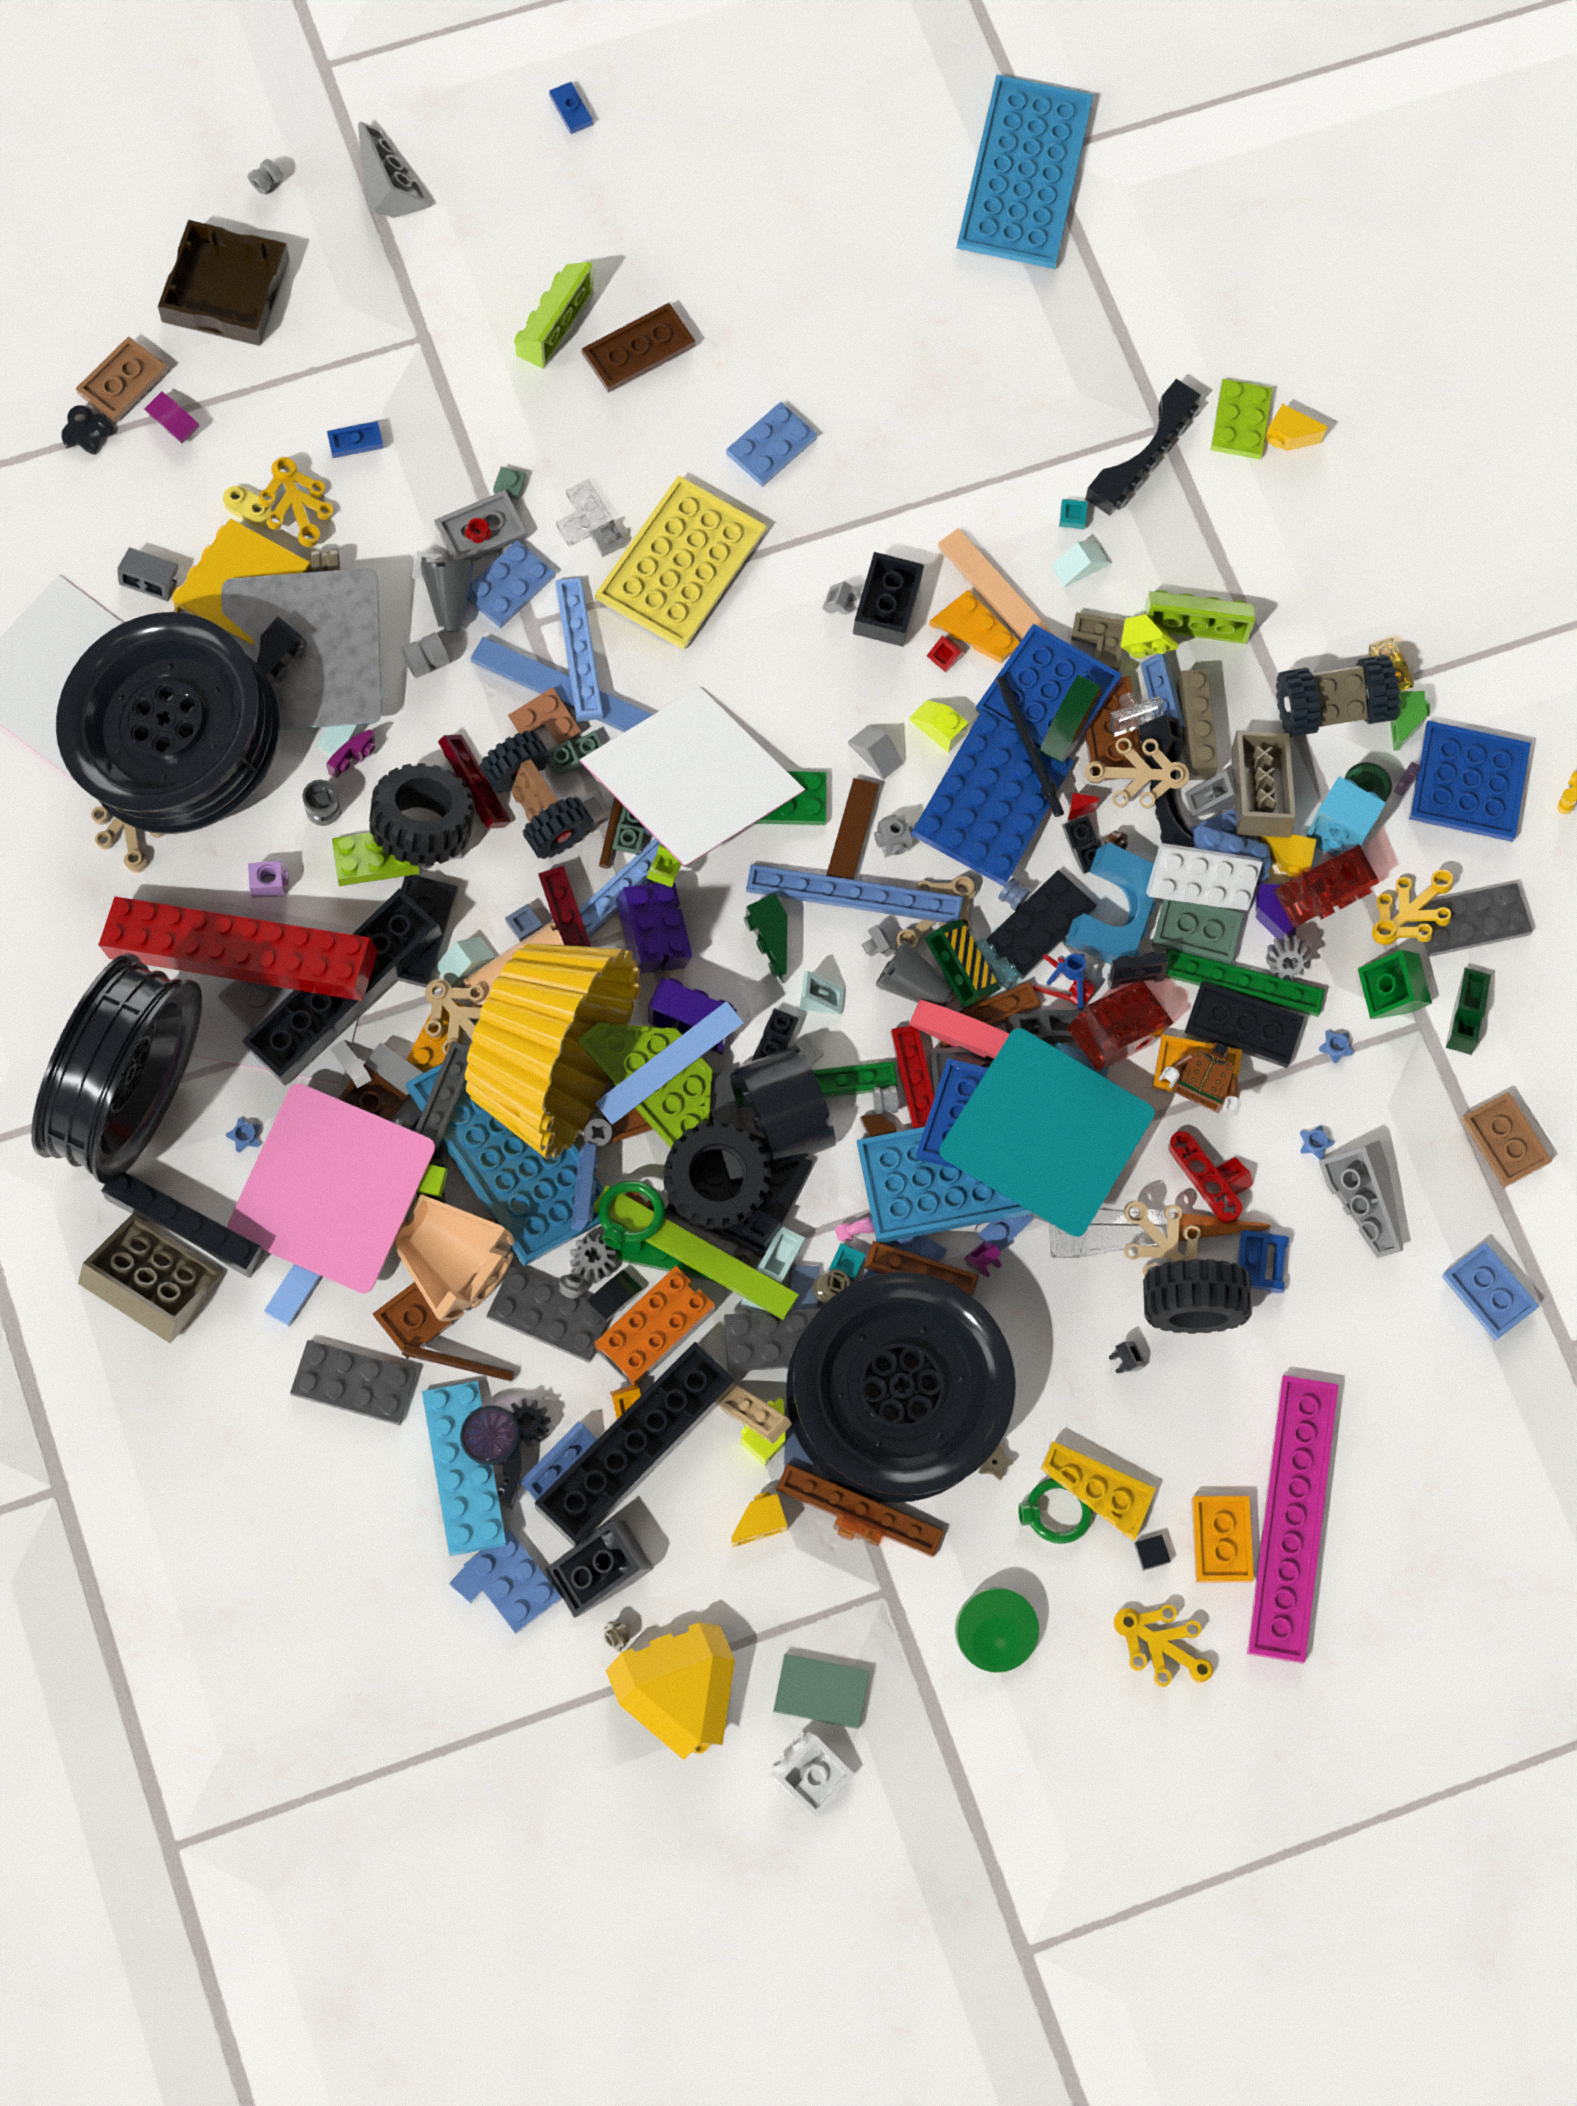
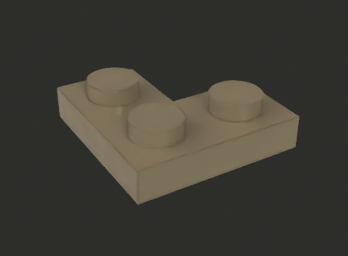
(1101, 631)

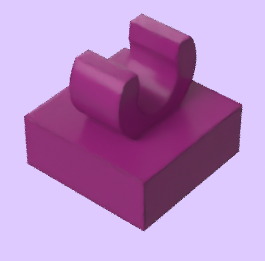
(983, 1256)

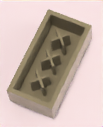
(1263, 784)

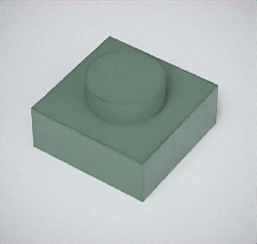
(511, 481)

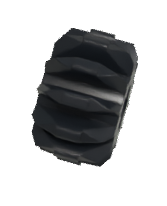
(535, 1427)

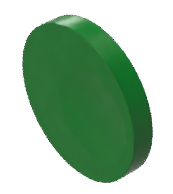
(996, 1629)

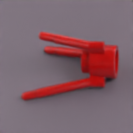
(1088, 986)

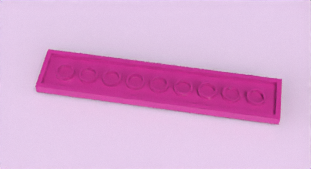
(1292, 1520)

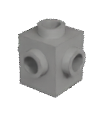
(894, 835)

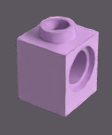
(259, 871)

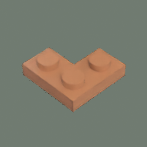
(549, 712)

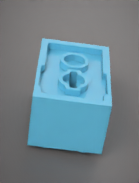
(1345, 817)

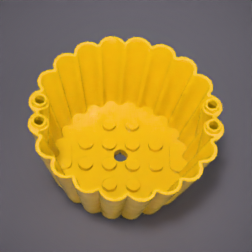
(526, 1046)

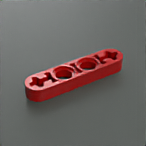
(1208, 1175)

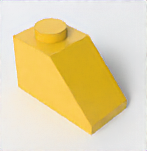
(1294, 430)
(1291, 854)
(760, 1520)

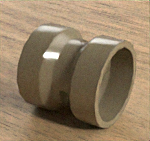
(325, 561)
(830, 1284)

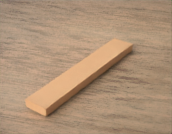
(990, 583)

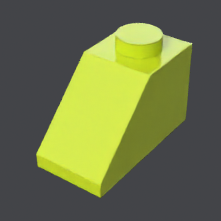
(940, 724)

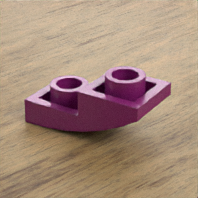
(171, 417)
(356, 748)

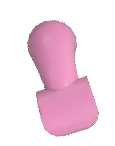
(846, 1231)

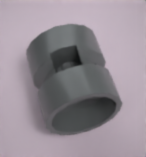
(321, 802)

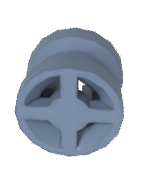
(1014, 894)

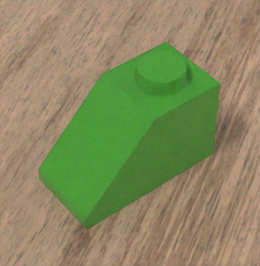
(1413, 712)

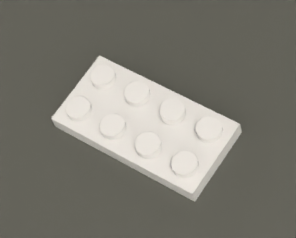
(1204, 877)

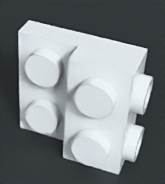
(811, 1773)

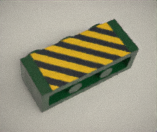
(962, 963)

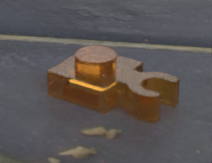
(850, 1529)

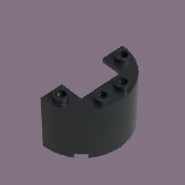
(786, 1105)

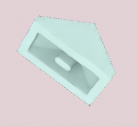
(1080, 562)
(464, 959)
(821, 995)

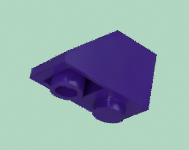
(1270, 912)

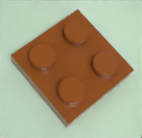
(410, 1319)

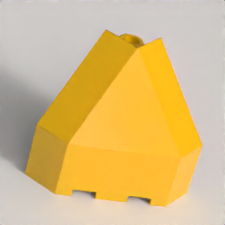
(678, 1687)

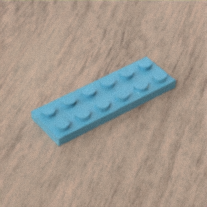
(464, 1486)

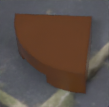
(876, 1125)

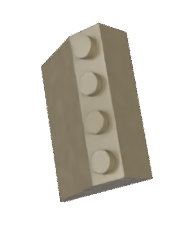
(149, 1277)

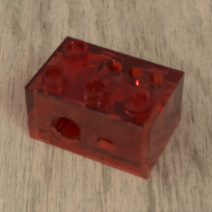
(1327, 886)
(1119, 1025)

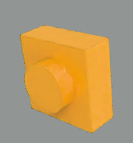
(624, 1398)

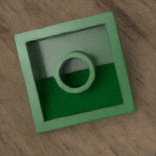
(1394, 985)

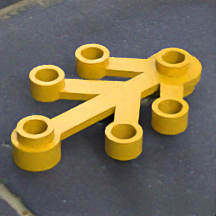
(295, 499)
(1412, 912)
(1159, 1643)

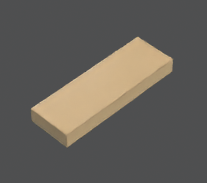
(755, 1414)

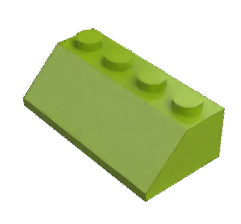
(555, 313)
(1201, 616)

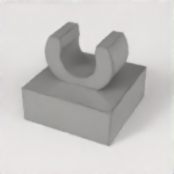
(607, 538)
(837, 598)
(879, 942)

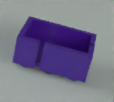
(654, 927)
(675, 1002)

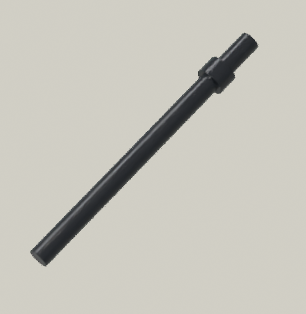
(1048, 788)

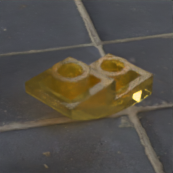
(1390, 648)

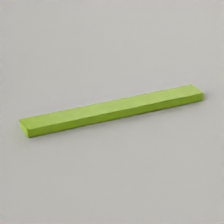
(703, 1257)

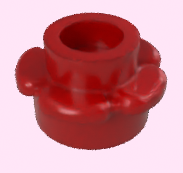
(477, 524)

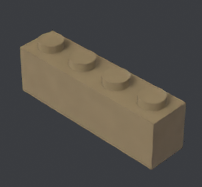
(1199, 726)

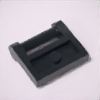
(1132, 969)

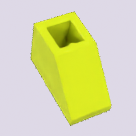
(1146, 637)
(760, 1447)

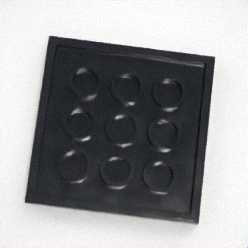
(713, 1183)

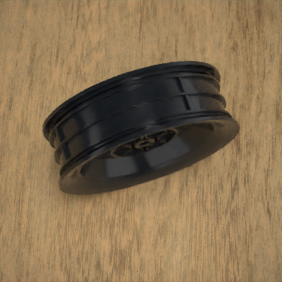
(138, 670)
(116, 1068)
(953, 1346)

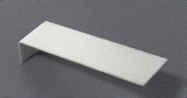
(351, 1063)

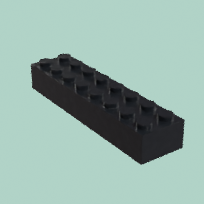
(310, 1021)
(635, 1444)

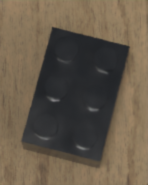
(888, 599)

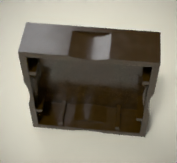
(223, 282)

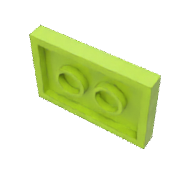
(1241, 419)
(362, 860)

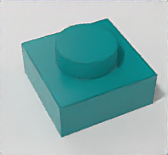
(1073, 514)
(848, 1261)

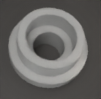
(572, 1285)

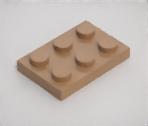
(121, 379)
(1506, 1140)

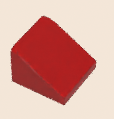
(945, 653)
(1081, 805)
(1235, 1175)

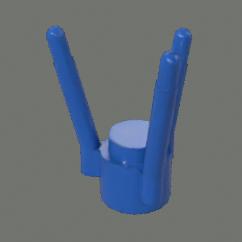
(1074, 970)

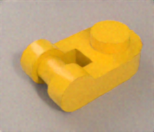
(1569, 796)

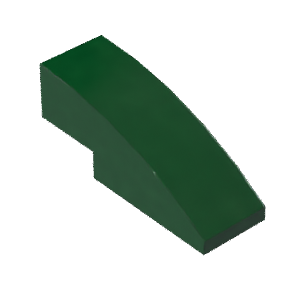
(1070, 718)
(1468, 1011)

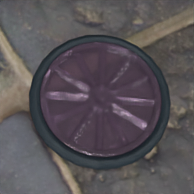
(490, 1435)

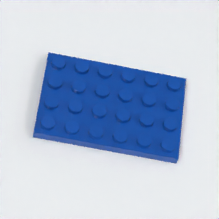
(988, 801)

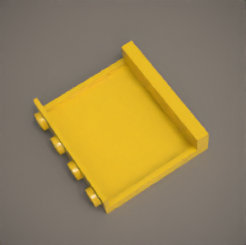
(233, 554)

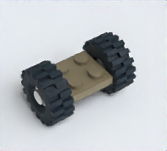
(1338, 696)

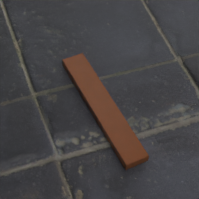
(840, 1500)

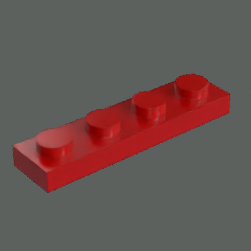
(913, 1074)

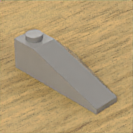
(386, 178)
(1366, 1191)

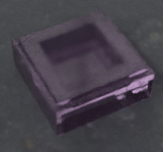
(1407, 779)

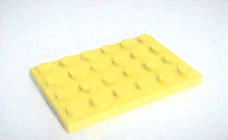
(680, 562)

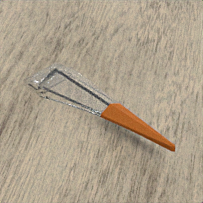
(1112, 1231)

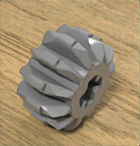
(1288, 956)
(582, 1262)

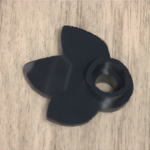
(87, 432)

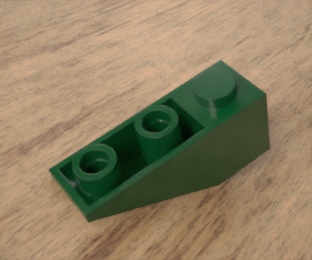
(769, 924)

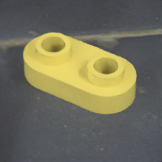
(245, 506)

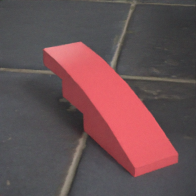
(958, 1029)

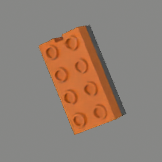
(654, 1327)

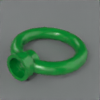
(615, 1234)
(1030, 1515)

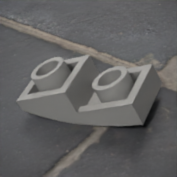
(392, 1067)

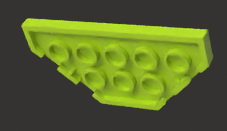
(626, 1048)

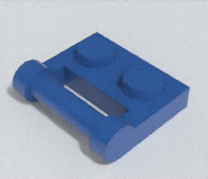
(1253, 1257)

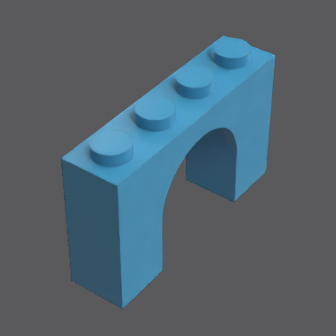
(1132, 877)

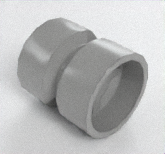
(425, 655)

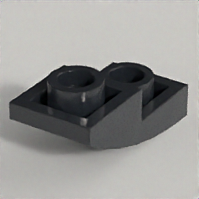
(1082, 841)
(776, 1034)
(613, 1296)
(509, 1489)

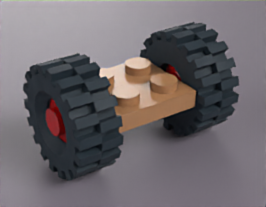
(553, 822)

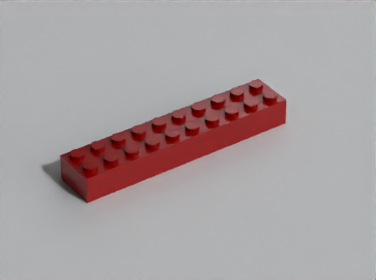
(240, 948)

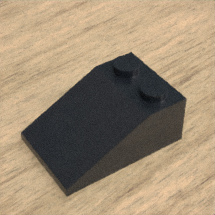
(599, 1567)

